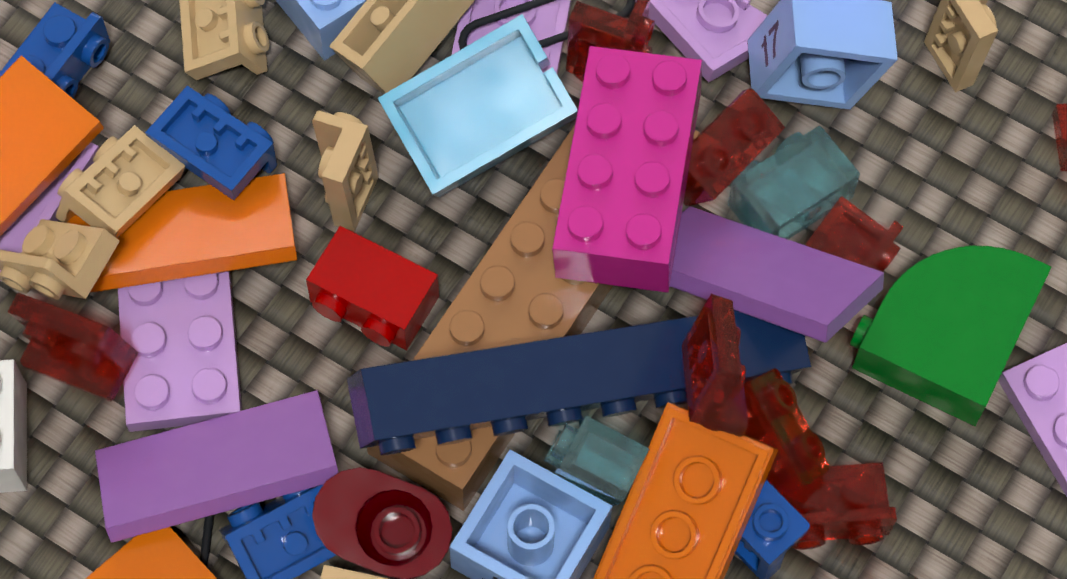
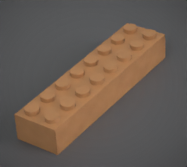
(502, 304)

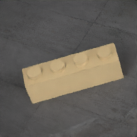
(395, 37)

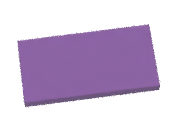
(770, 275)
(214, 466)

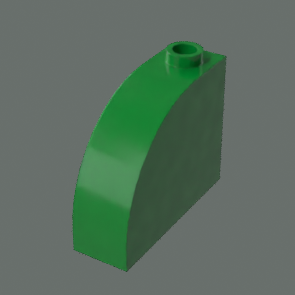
(951, 326)

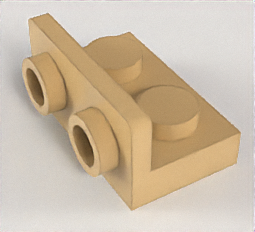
(223, 36)
(961, 39)
(345, 166)
(120, 183)
(58, 259)

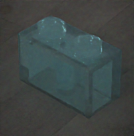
(793, 184)
(596, 459)

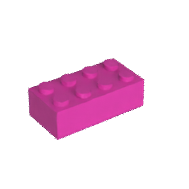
(628, 169)

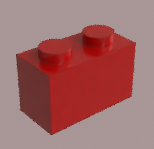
(372, 289)

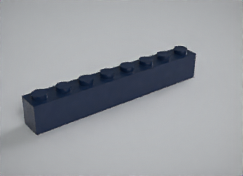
(546, 379)

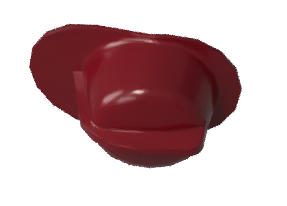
(382, 523)

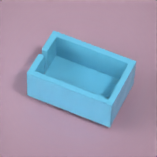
(478, 106)

